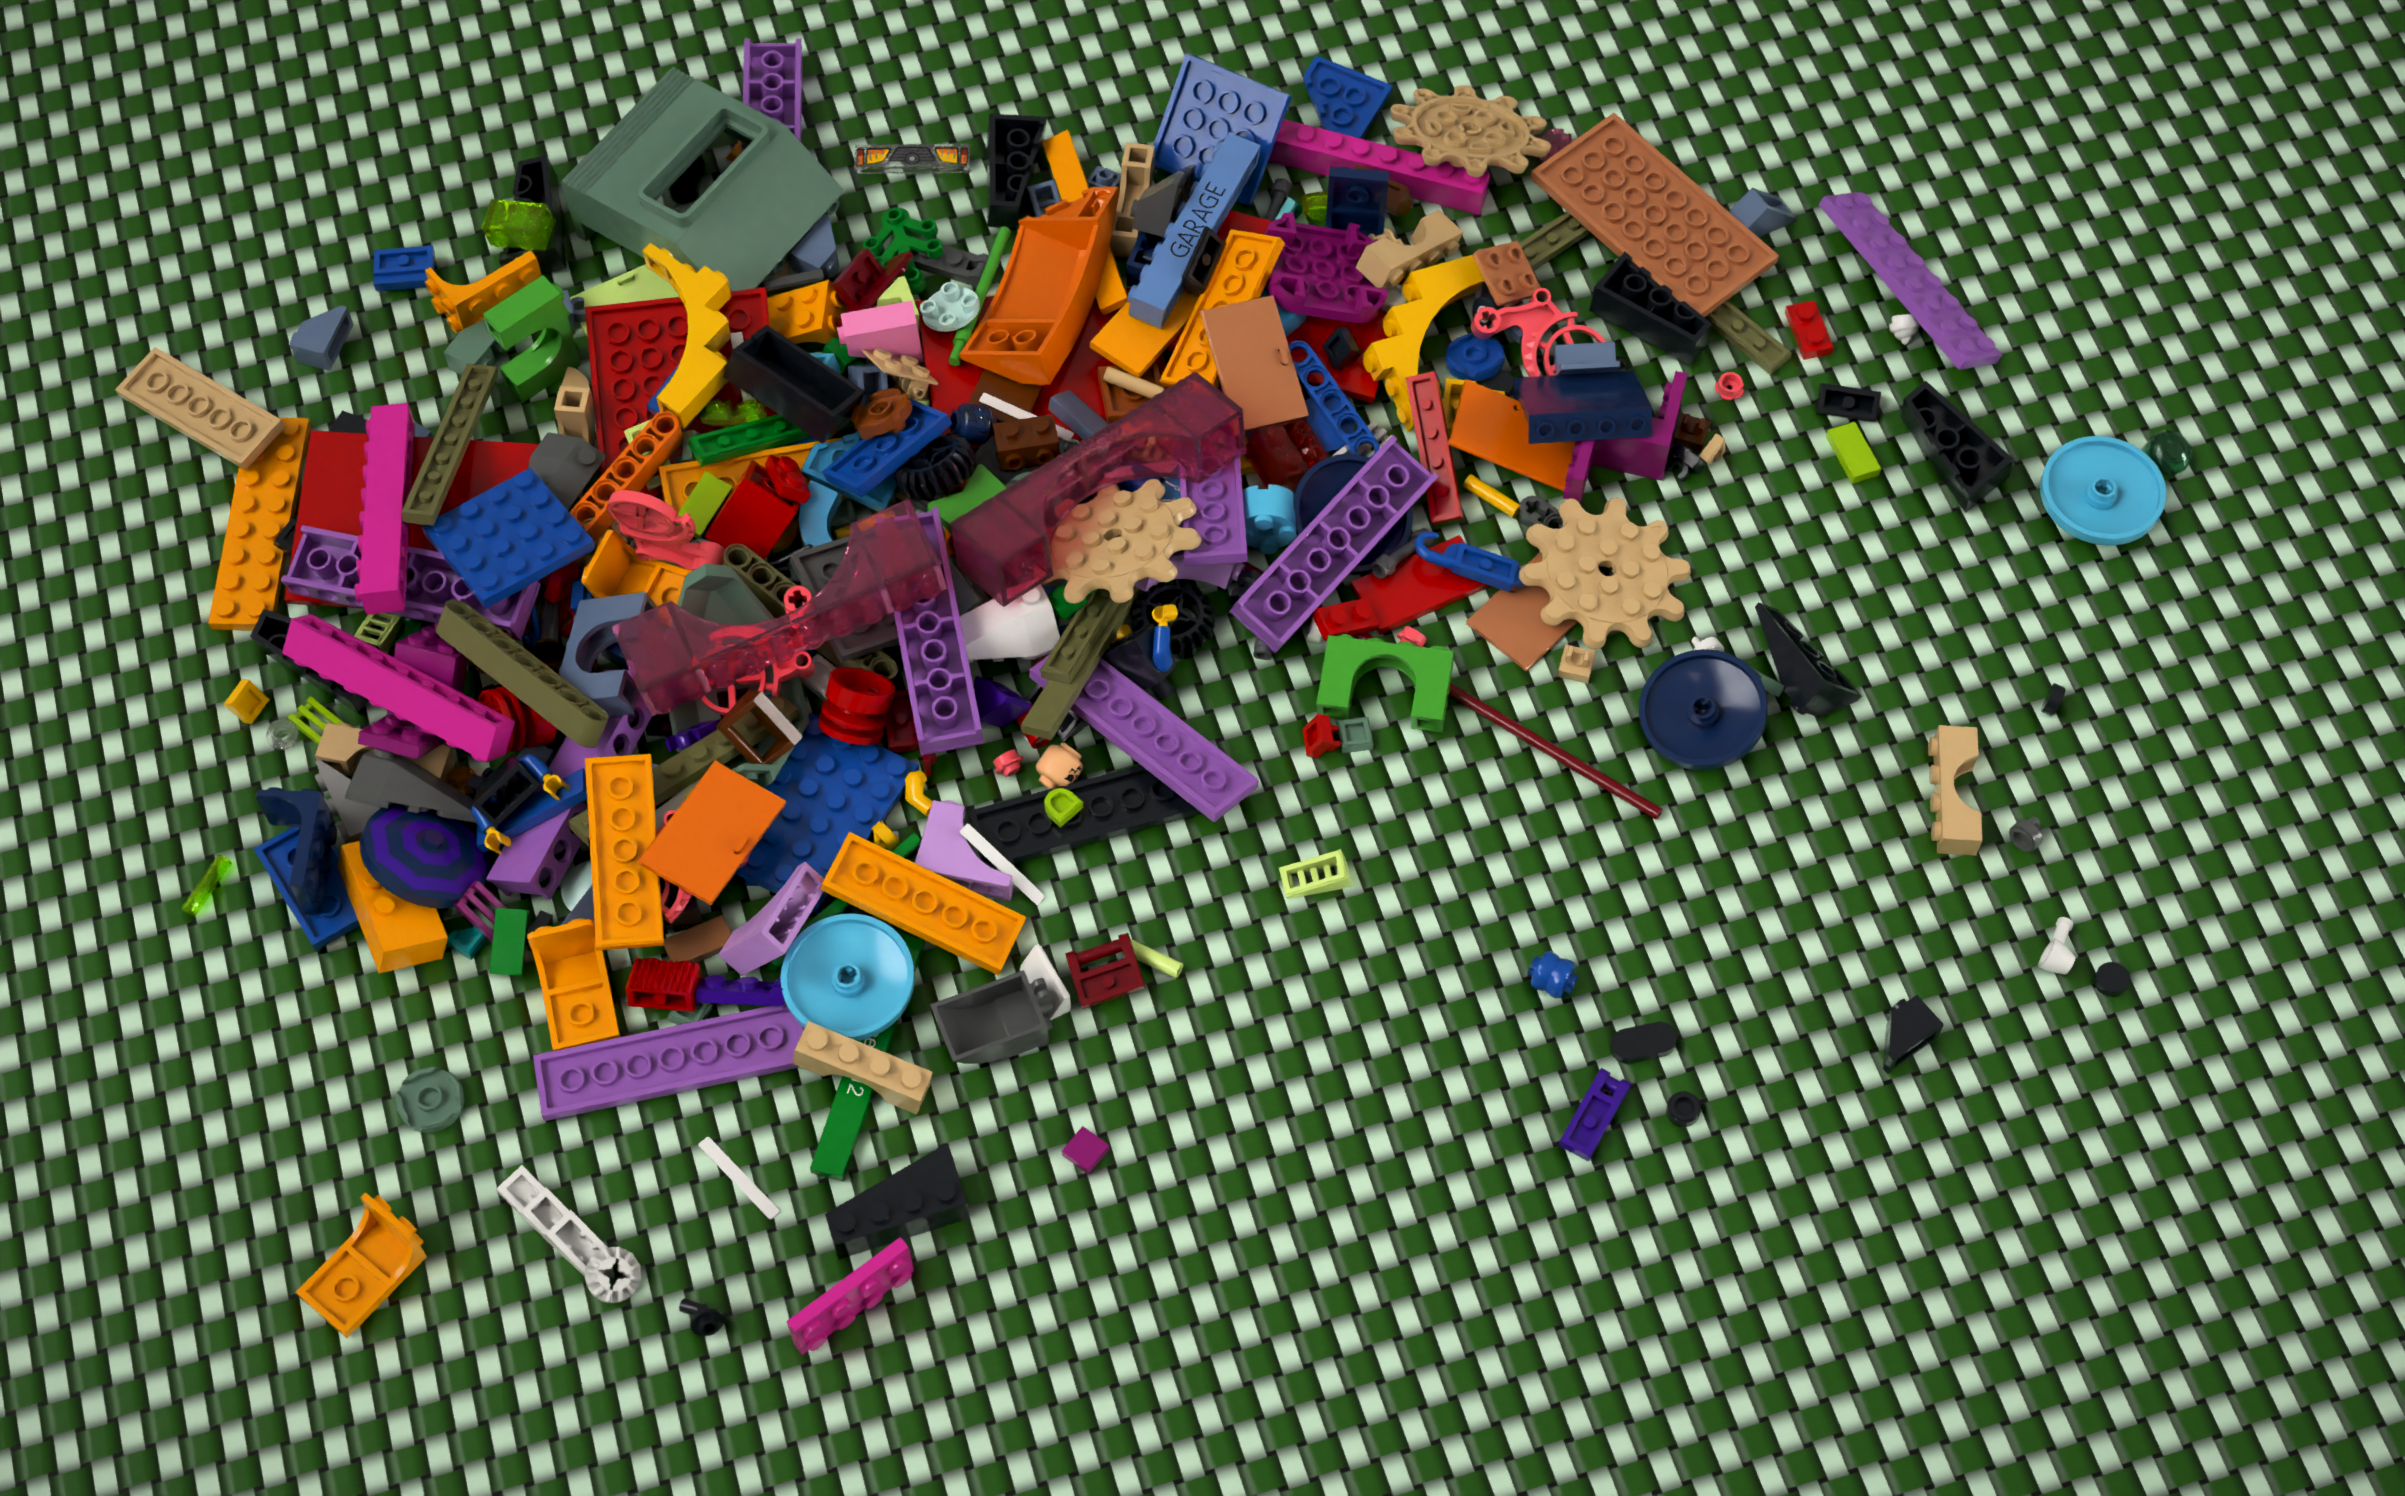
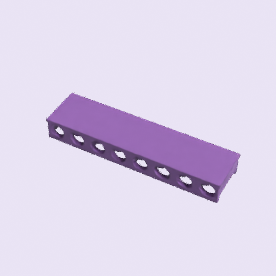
(774, 82)
(1332, 545)
(327, 571)
(938, 661)
(532, 853)

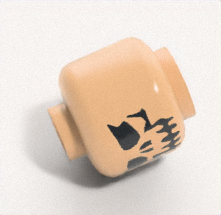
(1059, 766)

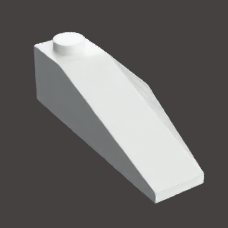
(1017, 630)

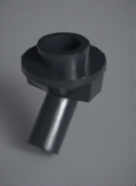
(704, 1320)

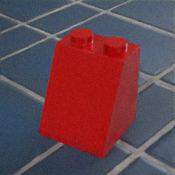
(752, 513)

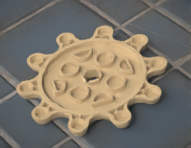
(1469, 131)
(1146, 542)
(1599, 601)

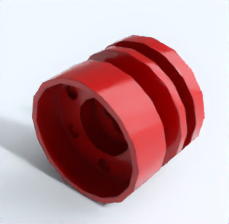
(856, 706)
(529, 727)

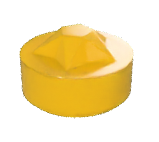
(884, 836)

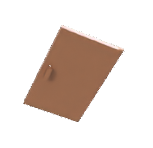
(1248, 363)
(1515, 626)

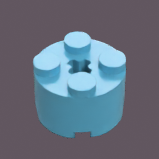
(1269, 517)

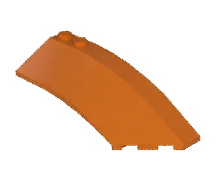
(1046, 289)

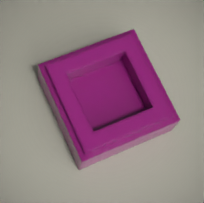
(1085, 1150)

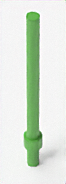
(964, 334)

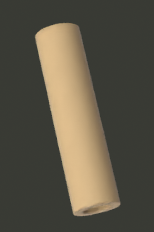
(1132, 383)

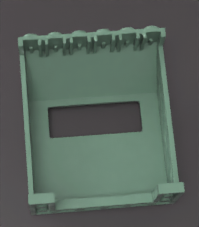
(740, 223)

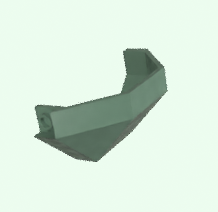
(723, 598)

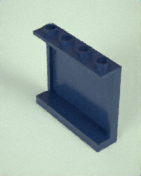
(1584, 407)

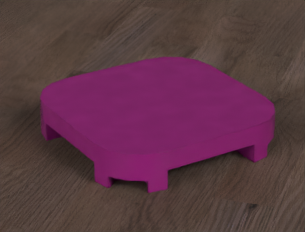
(1319, 272)

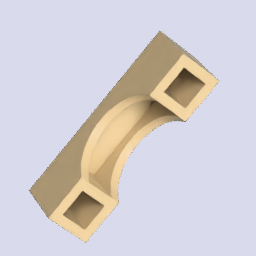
(1136, 176)
(1389, 262)
(342, 752)
(1956, 825)
(835, 1054)

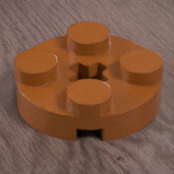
(883, 414)

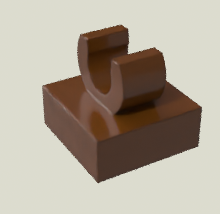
(1691, 432)

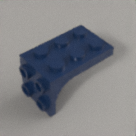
(1357, 198)
(312, 860)

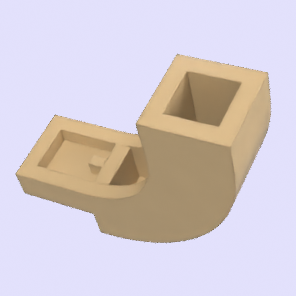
(576, 414)

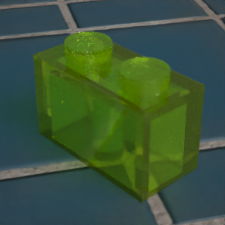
(518, 224)

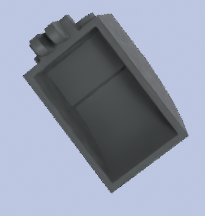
(995, 1019)

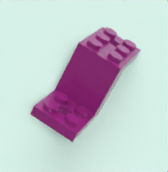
(1634, 456)
(435, 658)

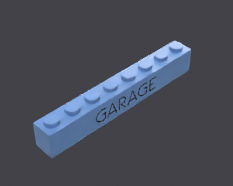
(1207, 206)

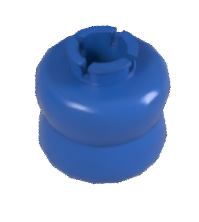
(1552, 974)

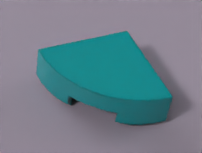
(1290, 206)
(466, 941)

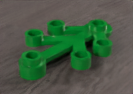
(895, 223)

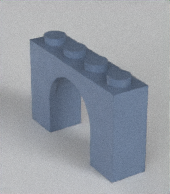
(591, 635)

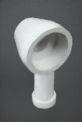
(2057, 956)

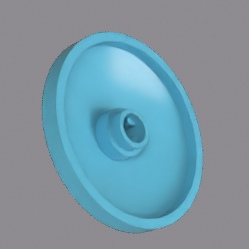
(2103, 490)
(848, 975)

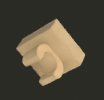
(1576, 664)

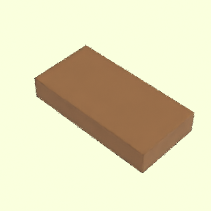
(698, 942)

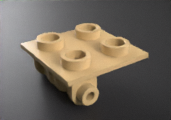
(904, 371)

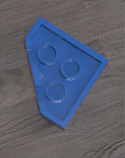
(1344, 98)

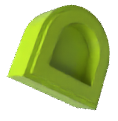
(1062, 805)

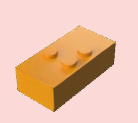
(394, 929)

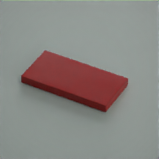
(1414, 589)

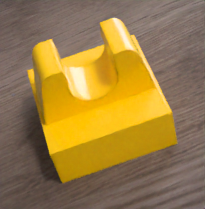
(246, 701)

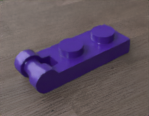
(741, 991)
(1594, 1115)

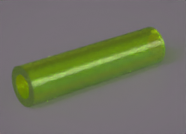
(206, 885)

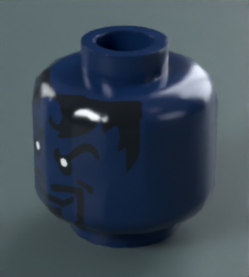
(973, 423)

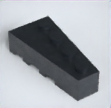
(1011, 161)
(539, 184)
(1649, 311)
(1955, 446)
(270, 637)
(903, 1205)

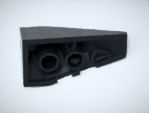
(1806, 678)

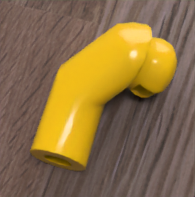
(914, 792)

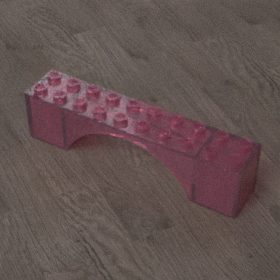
(1175, 434)
(684, 656)

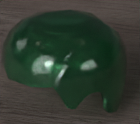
(2169, 452)

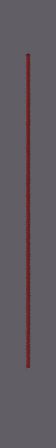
(1537, 741)

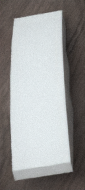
(551, 1218)

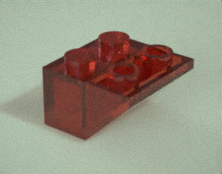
(1284, 452)

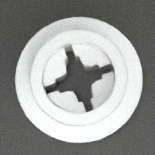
(599, 1284)

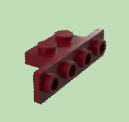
(866, 280)
(902, 730)

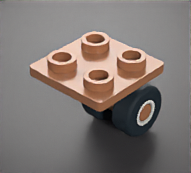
(1506, 276)

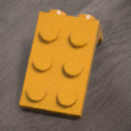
(467, 303)
(807, 313)
(619, 572)
(574, 984)
(364, 1268)

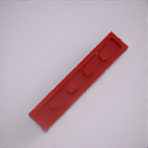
(1433, 447)

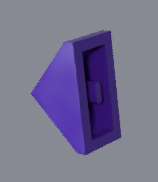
(998, 703)

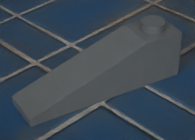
(1161, 202)
(565, 465)
(394, 779)

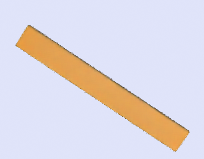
(1070, 183)

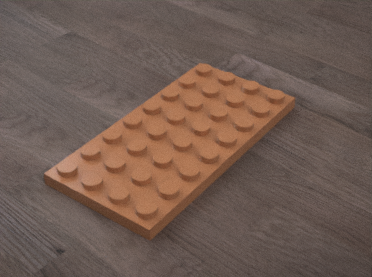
(1654, 214)

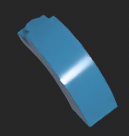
(818, 514)

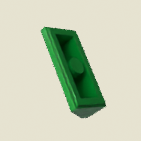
(509, 941)

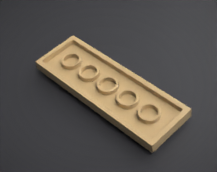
(200, 408)

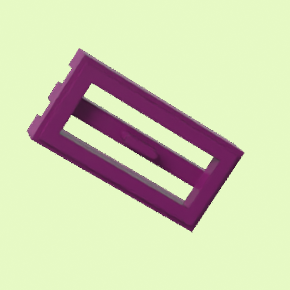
(471, 916)

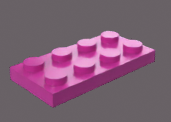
(850, 1296)

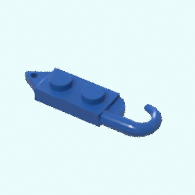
(1472, 563)

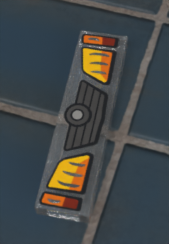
(912, 158)

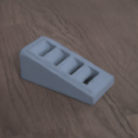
(1042, 190)

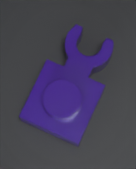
(691, 735)

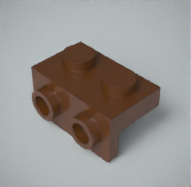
(1026, 442)

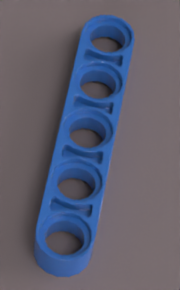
(1330, 388)

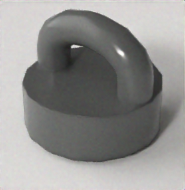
(2026, 834)

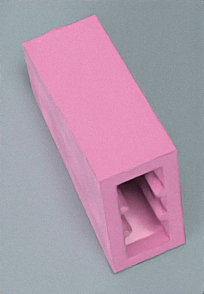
(881, 327)

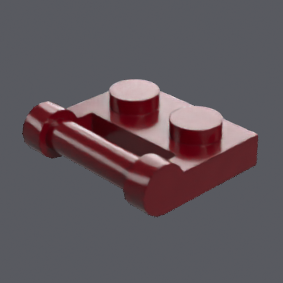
(1107, 980)

